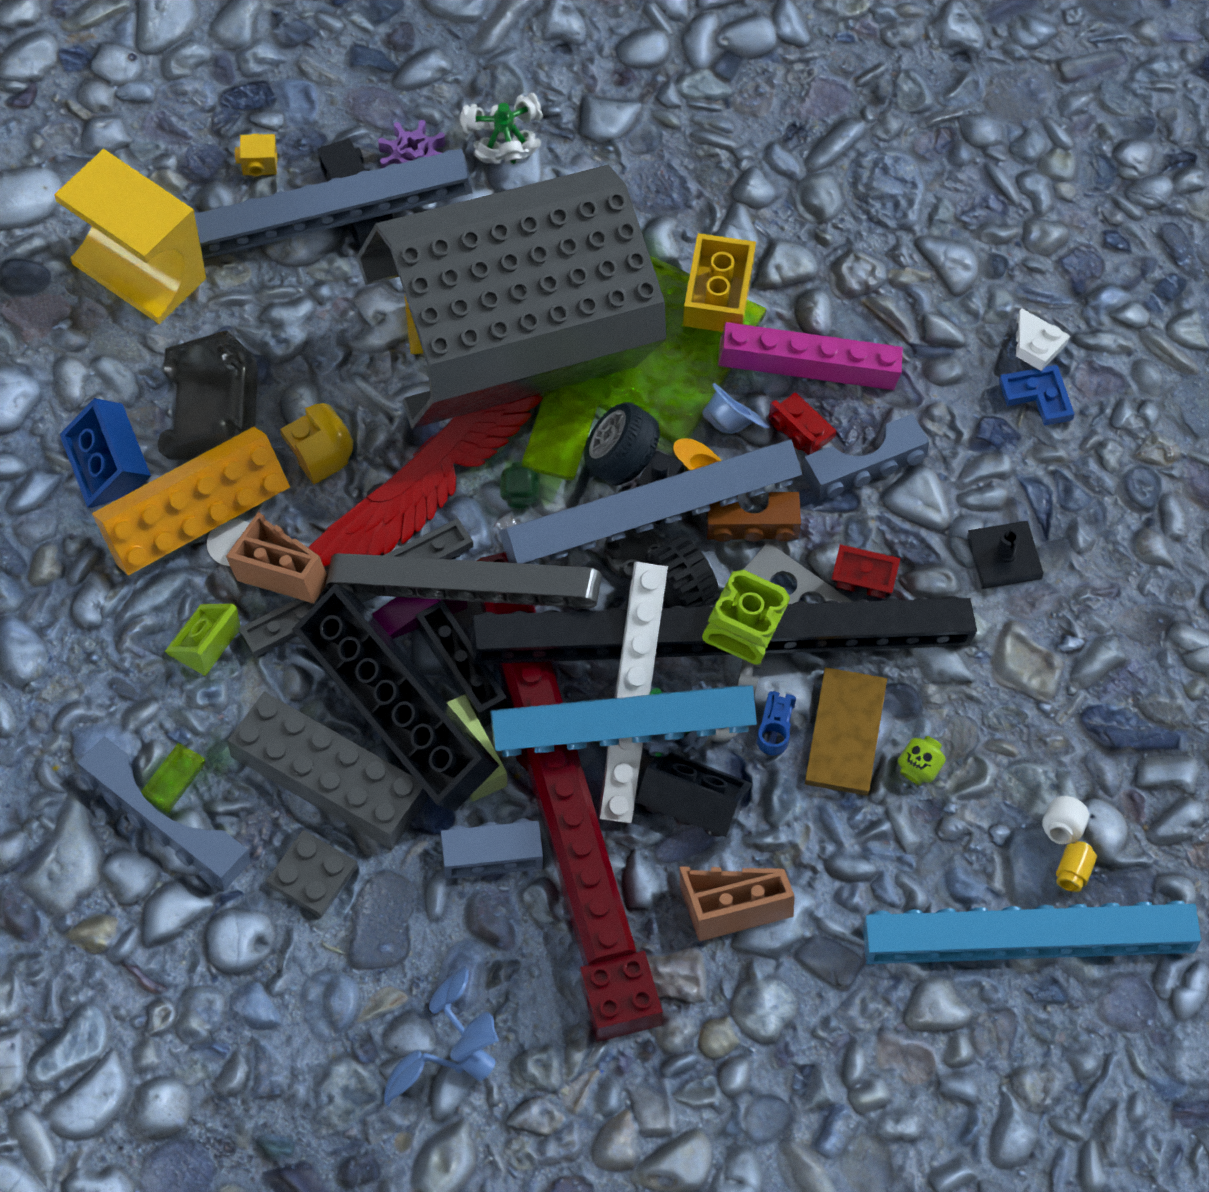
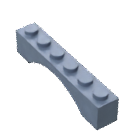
(210, 851)

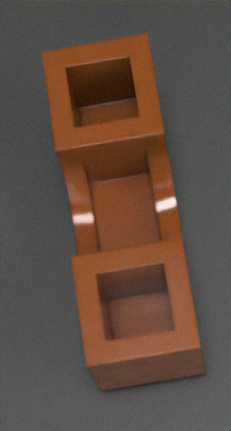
(778, 521)

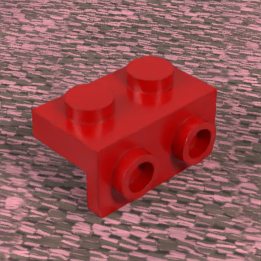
(865, 570)

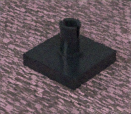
(1005, 554)

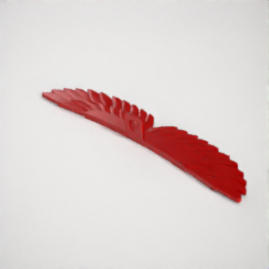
(422, 483)

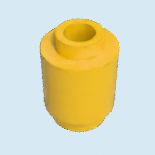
(1075, 866)

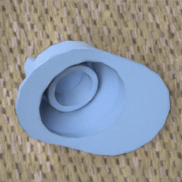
(728, 414)

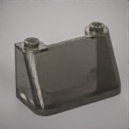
(213, 394)

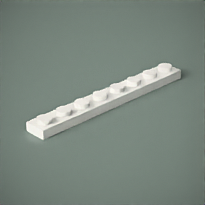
(633, 680)

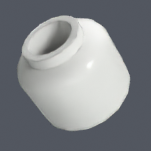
(1065, 819)

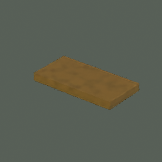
(846, 731)

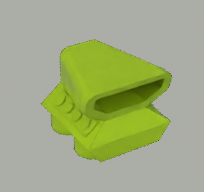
(746, 616)

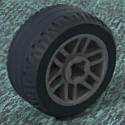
(621, 443)

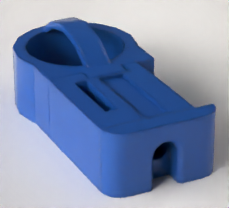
(776, 719)

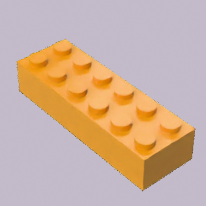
(191, 500)

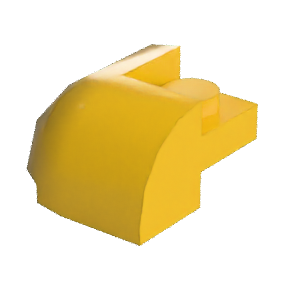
(319, 442)

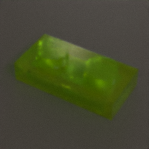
(173, 777)

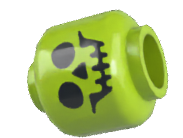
(921, 760)

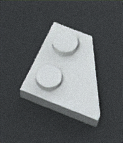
(1038, 340)

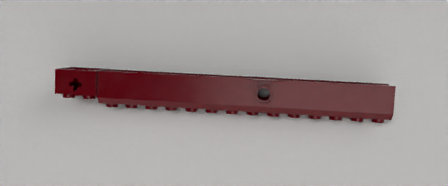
(614, 975)

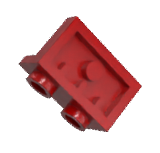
(801, 423)

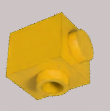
(257, 154)

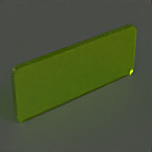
(563, 429)

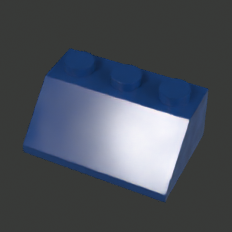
(104, 453)

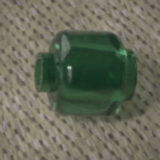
(519, 486)

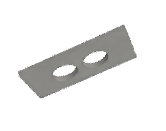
(773, 562)

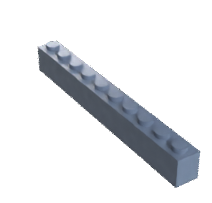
(333, 203)
(650, 503)

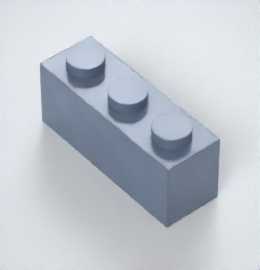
(492, 849)

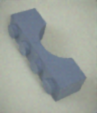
(832, 471)

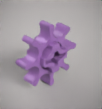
(409, 145)

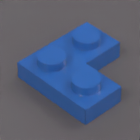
(1042, 386)

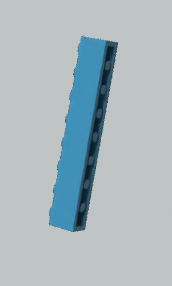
(623, 718)

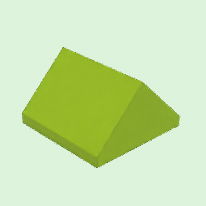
(205, 636)

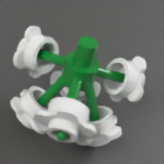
(501, 123)

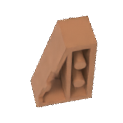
(276, 562)
(735, 900)

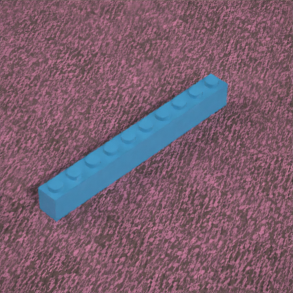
(1031, 933)

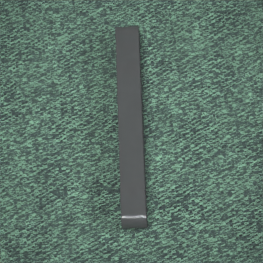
(465, 580)

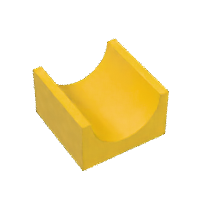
(139, 236)

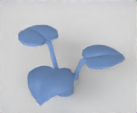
(466, 1051)

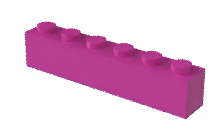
(810, 356)

